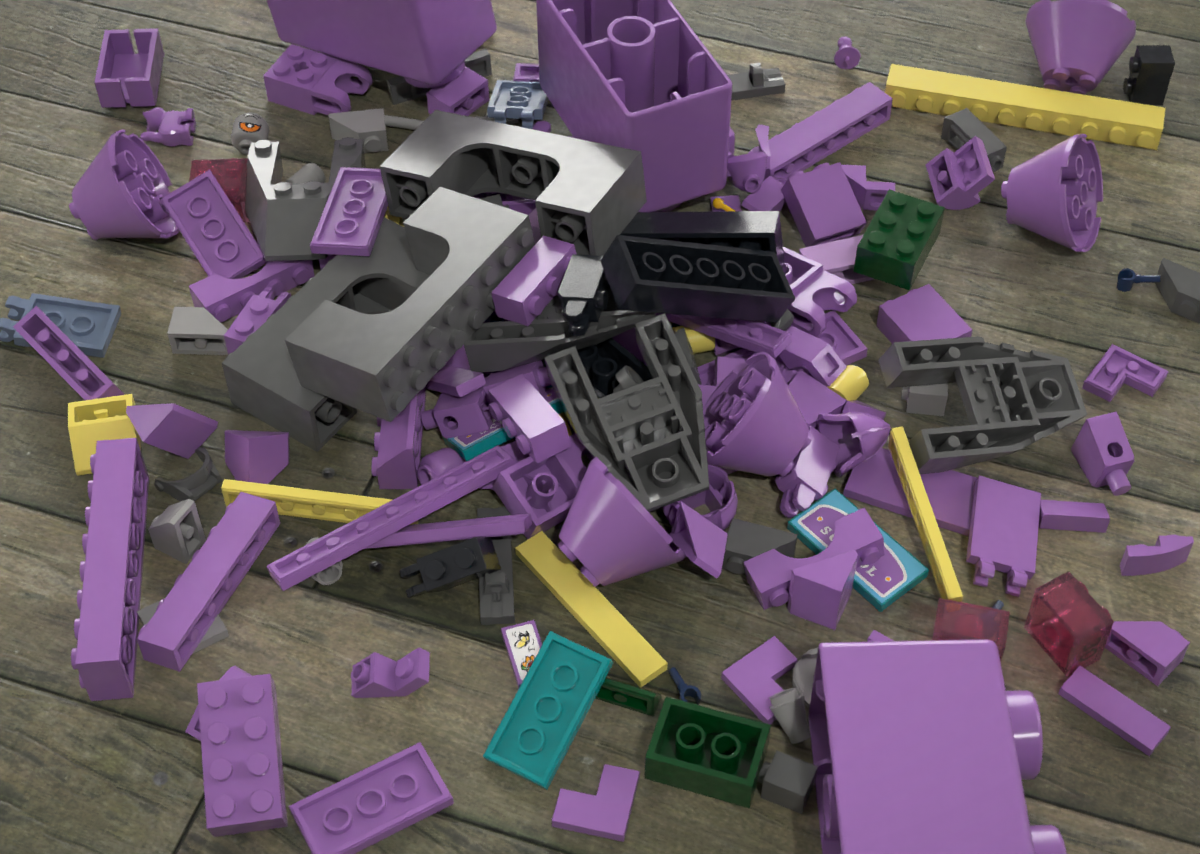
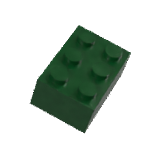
(899, 239)
(707, 752)

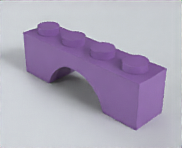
(228, 296)
(771, 571)

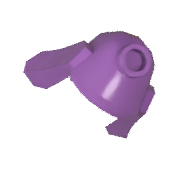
(748, 170)

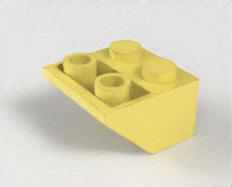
(98, 421)

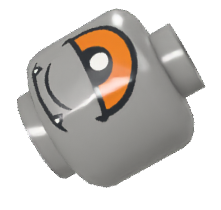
(248, 129)

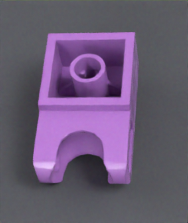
(314, 81)
(814, 292)
(557, 477)

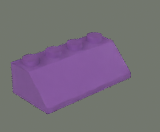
(400, 447)

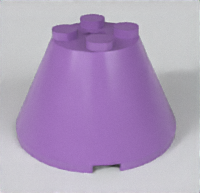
(1077, 41)
(123, 192)
(1058, 193)
(755, 421)
(613, 531)

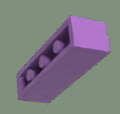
(65, 356)

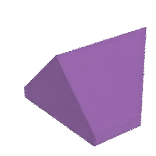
(256, 454)
(699, 539)

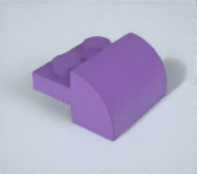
(960, 175)

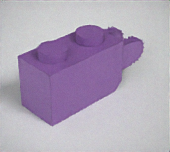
(253, 316)
(809, 474)

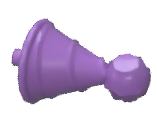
(847, 56)

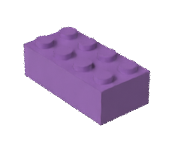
(241, 755)

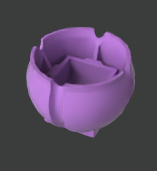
(719, 498)

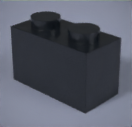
(1149, 74)

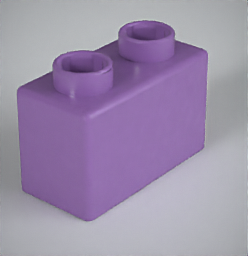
(402, 37)
(639, 83)
(923, 751)

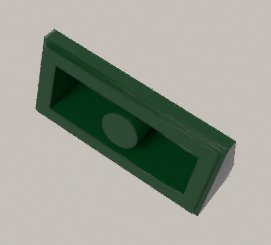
(629, 696)

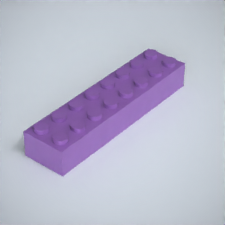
(112, 571)

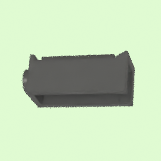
(963, 126)

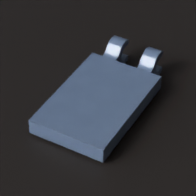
(517, 101)
(83, 322)

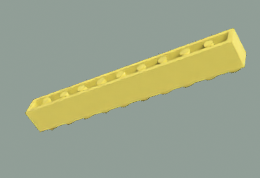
(1026, 106)

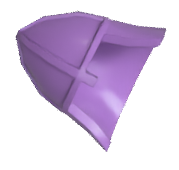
(856, 434)

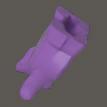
(172, 125)

